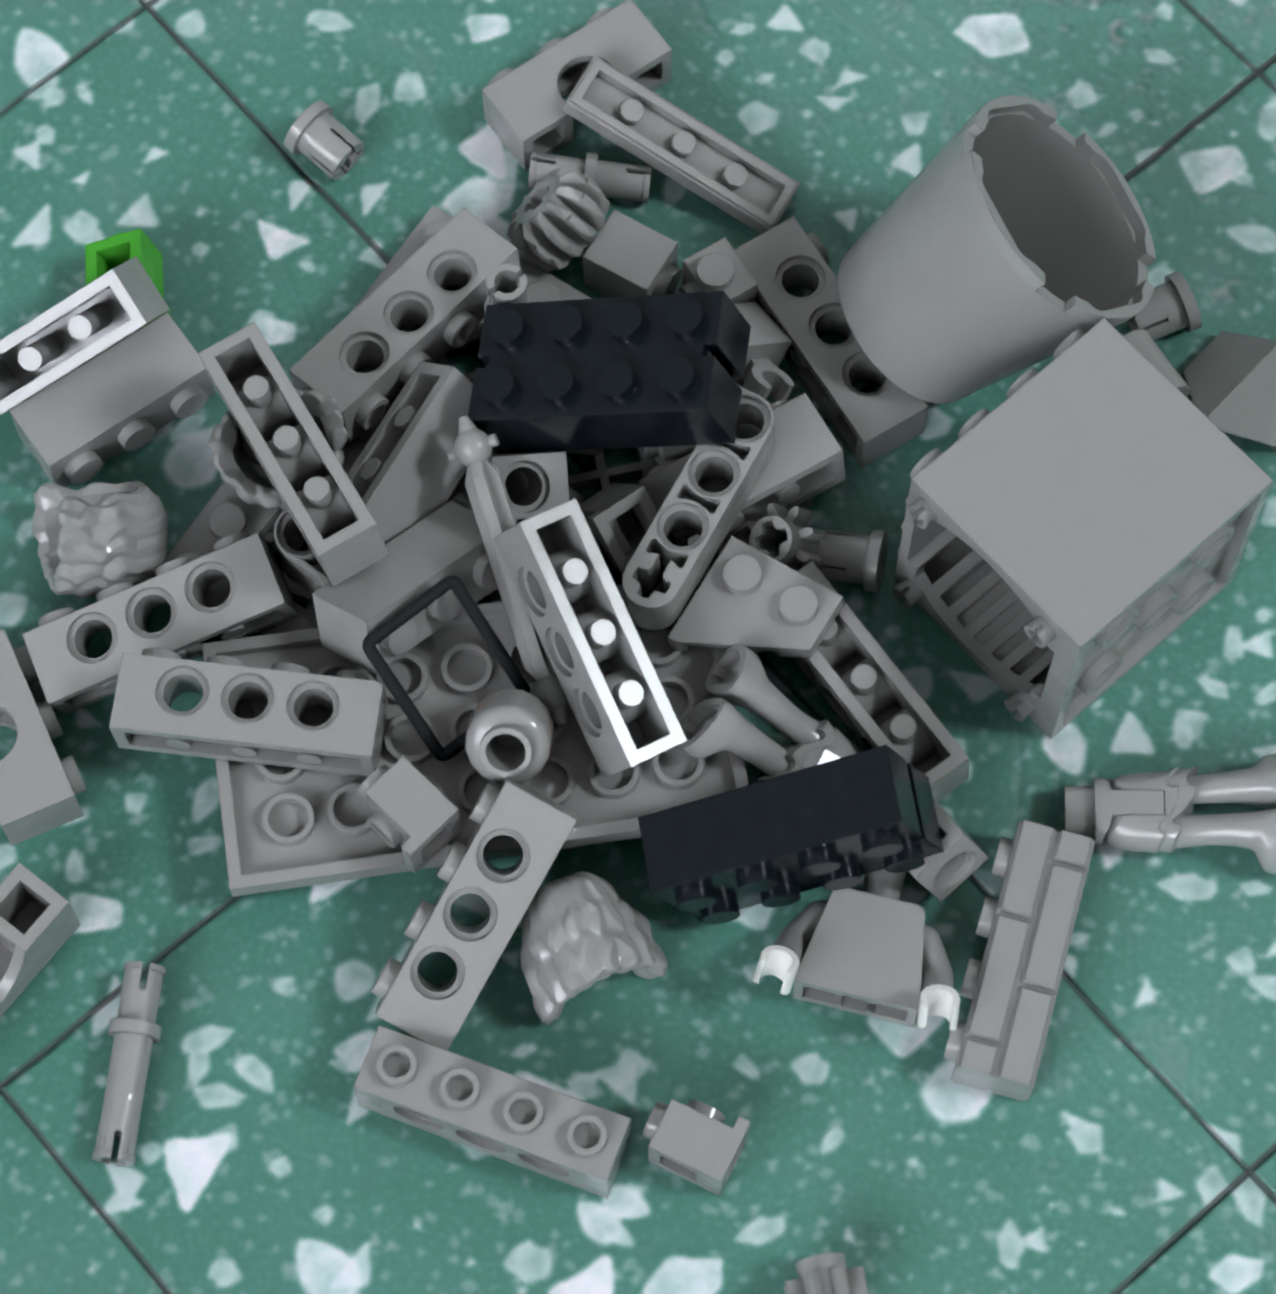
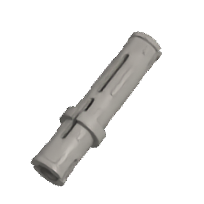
(129, 1062)

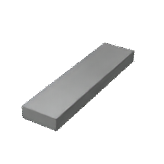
(680, 146)

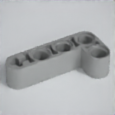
(700, 511)

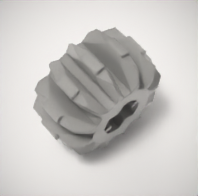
(558, 218)

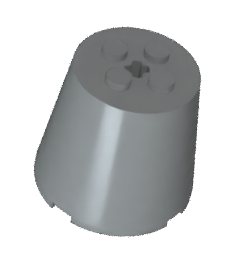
(996, 255)

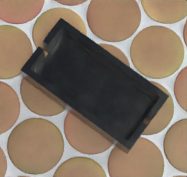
(611, 372)
(791, 835)

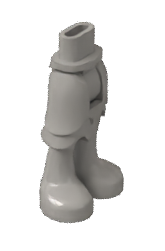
(718, 726)
(1156, 808)

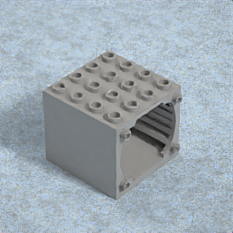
(1076, 525)

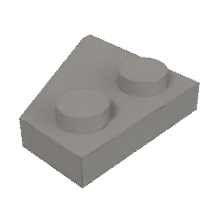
(756, 604)

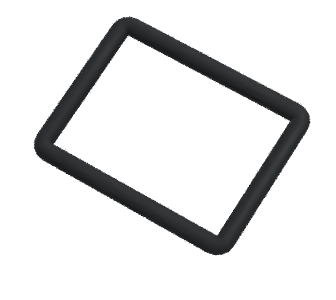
(394, 686)

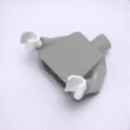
(866, 956)

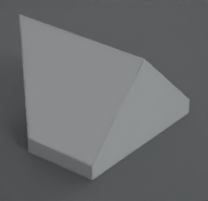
(1237, 385)

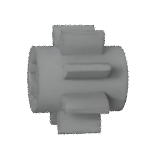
(787, 536)
(827, 1275)

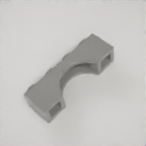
(32, 930)

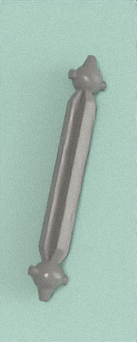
(494, 516)

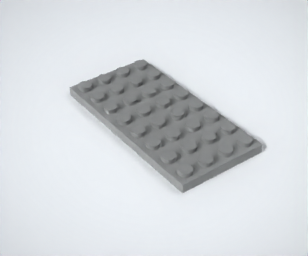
(312, 824)

